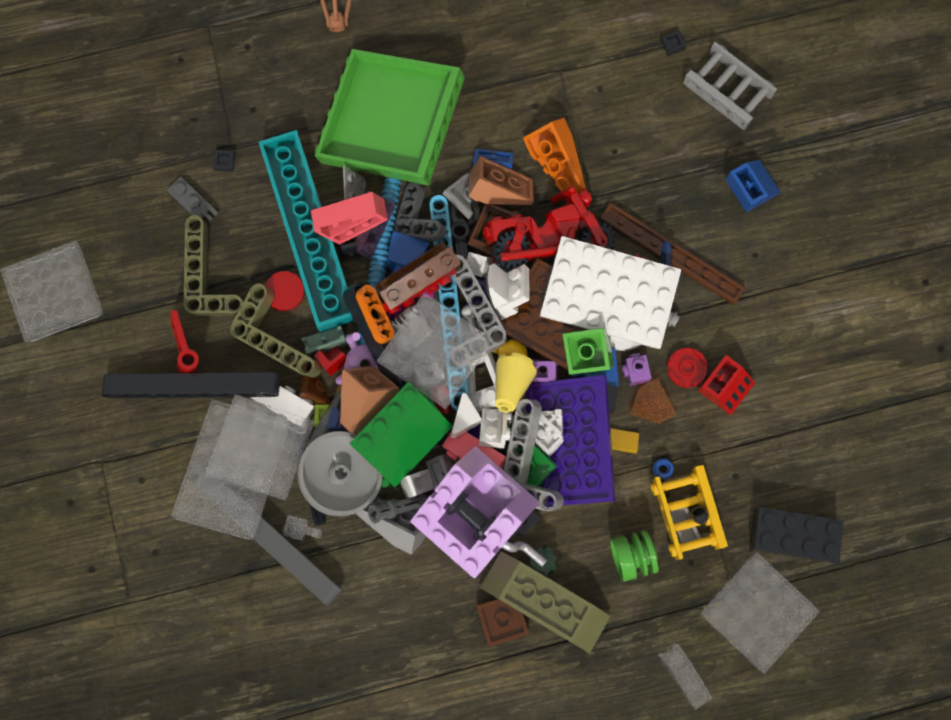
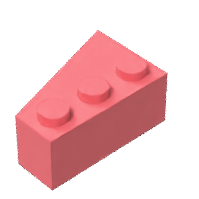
(349, 217)

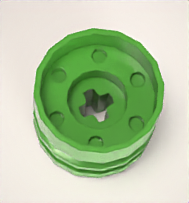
(634, 555)

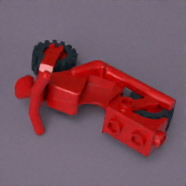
(512, 249)

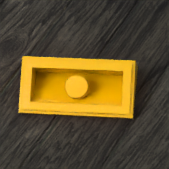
(624, 441)

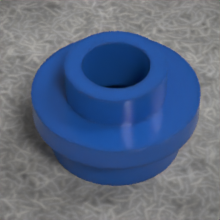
(669, 468)

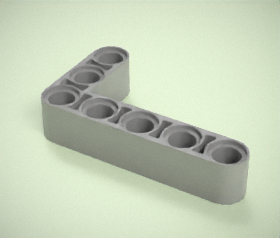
(482, 309)
(524, 461)

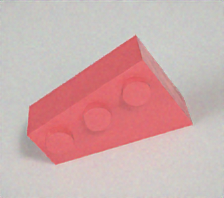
(461, 445)

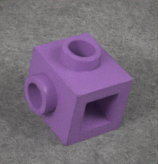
(636, 369)

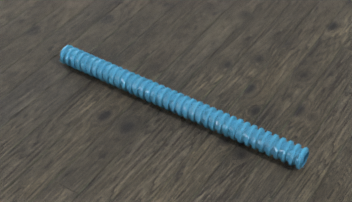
(380, 255)

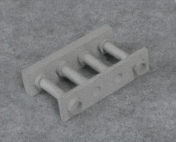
(726, 104)

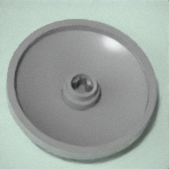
(337, 476)

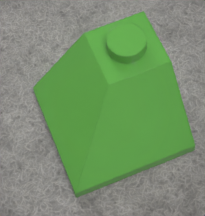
(588, 351)

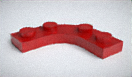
(432, 288)

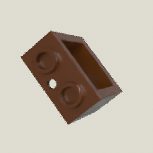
(477, 246)

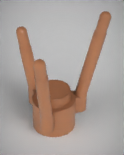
(336, 21)

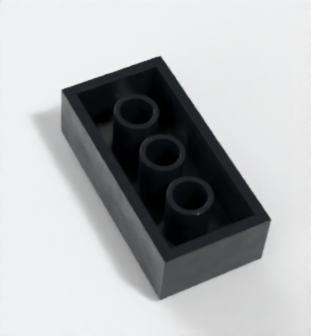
(796, 535)

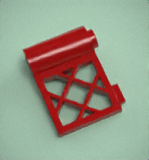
(187, 359)

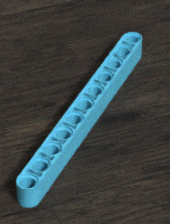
(447, 292)

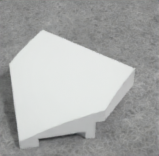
(549, 431)

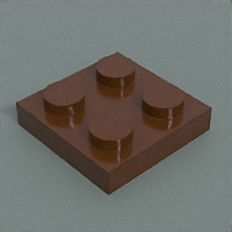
(501, 622)

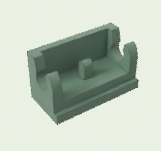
(324, 341)

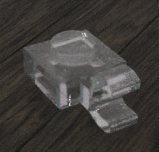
(298, 528)

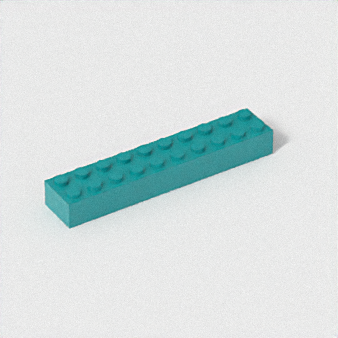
(313, 252)

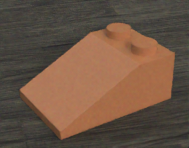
(499, 185)

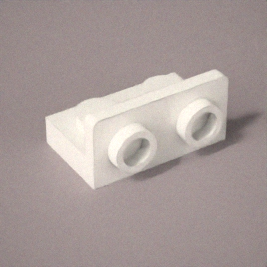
(494, 428)

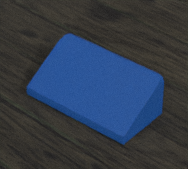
(502, 158)

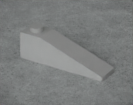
(397, 531)

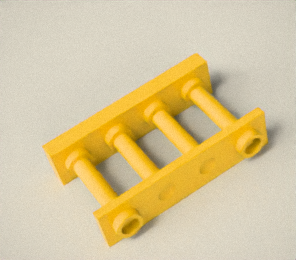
(703, 497)

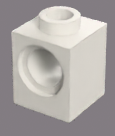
(479, 264)

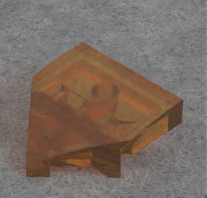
(652, 403)

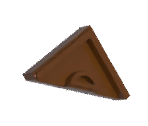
(313, 390)

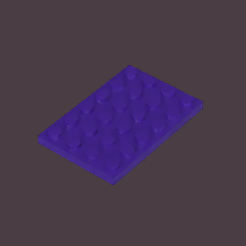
(585, 456)

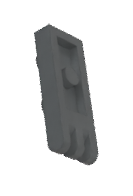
(191, 200)

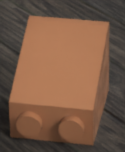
(363, 396)

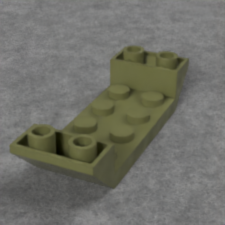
(545, 602)

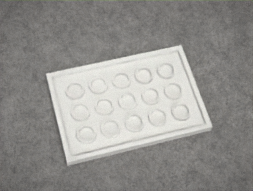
(610, 291)

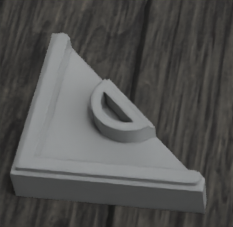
(458, 195)

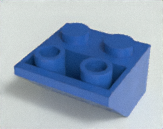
(752, 184)

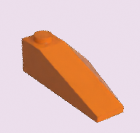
(557, 154)

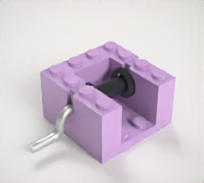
(463, 512)

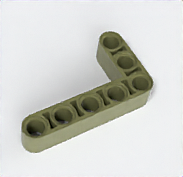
(190, 276)
(268, 341)

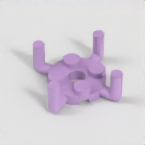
(356, 355)

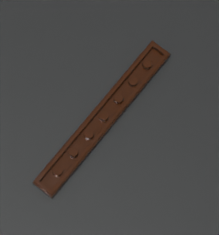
(681, 258)

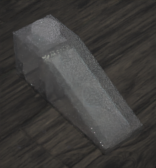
(685, 675)

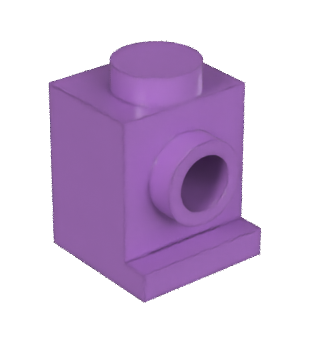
(551, 373)

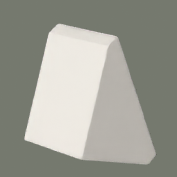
(466, 417)
(417, 483)

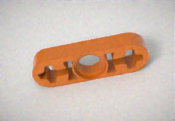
(378, 307)

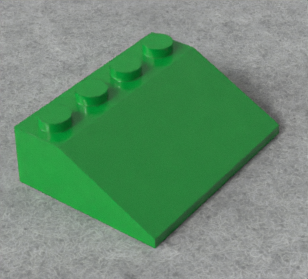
(401, 434)

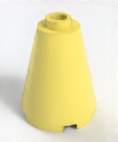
(512, 380)

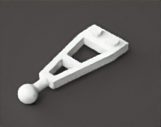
(486, 397)

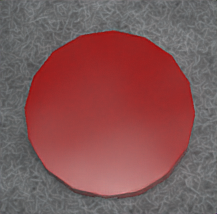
(287, 290)
(687, 367)

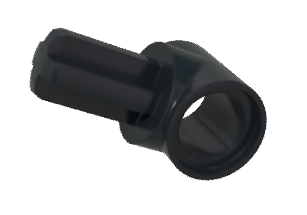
(460, 241)

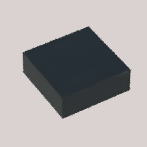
(673, 43)
(224, 160)

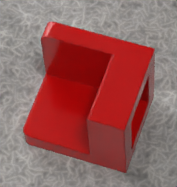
(332, 360)

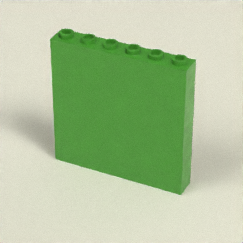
(390, 116)

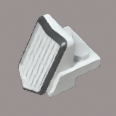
(507, 289)

